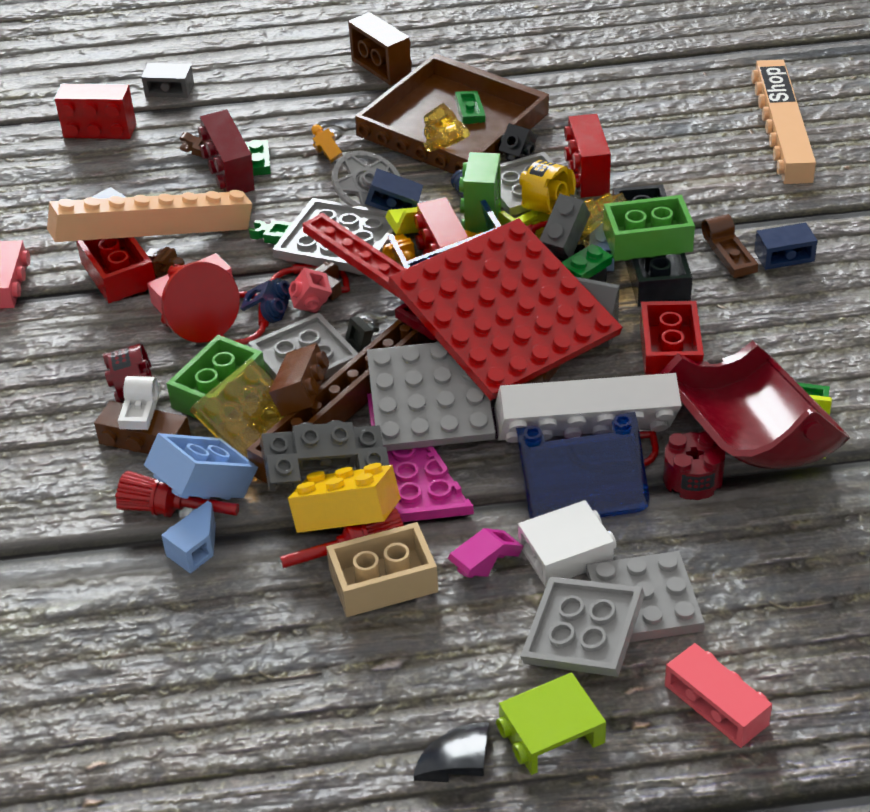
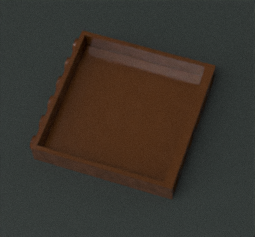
(398, 114)

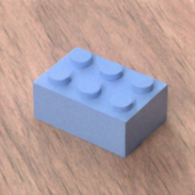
(200, 466)

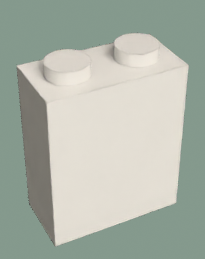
(565, 541)

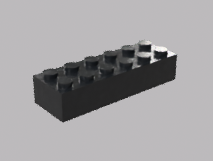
(658, 276)

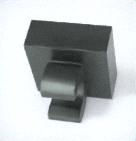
(360, 333)

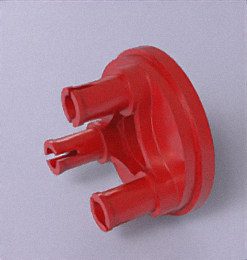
(199, 301)

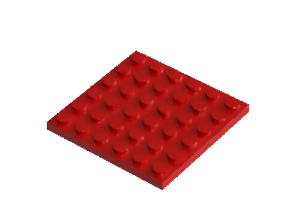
(504, 307)

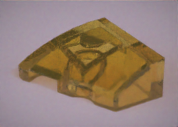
(443, 128)

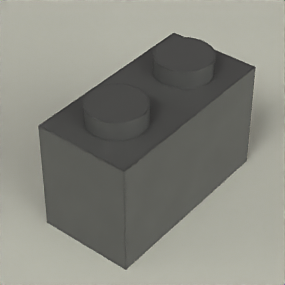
(168, 80)
(565, 226)

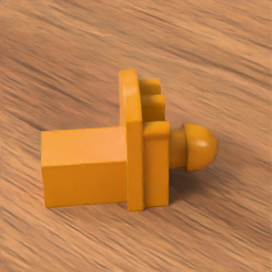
(325, 142)
(405, 245)

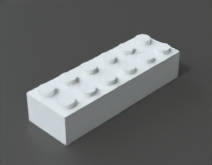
(586, 405)

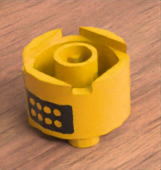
(543, 185)

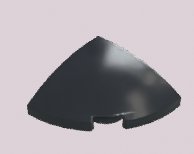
(455, 753)

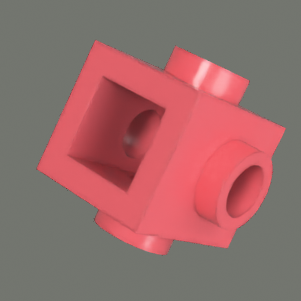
(310, 290)

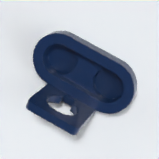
(273, 298)

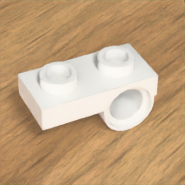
(140, 402)

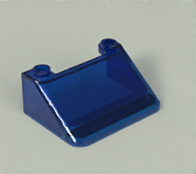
(593, 468)

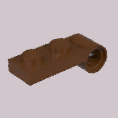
(721, 237)

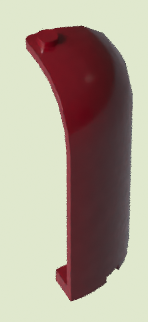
(756, 409)

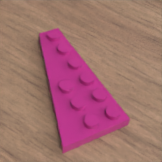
(424, 483)

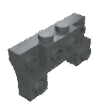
(319, 448)

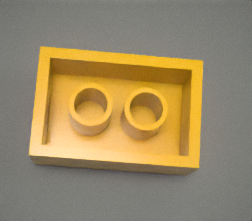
(344, 498)

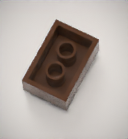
(380, 48)

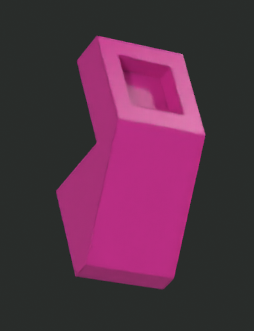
(481, 551)

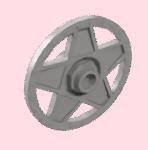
(359, 176)

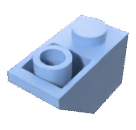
(192, 538)

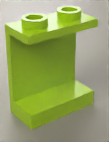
(548, 719)

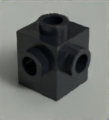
(517, 142)

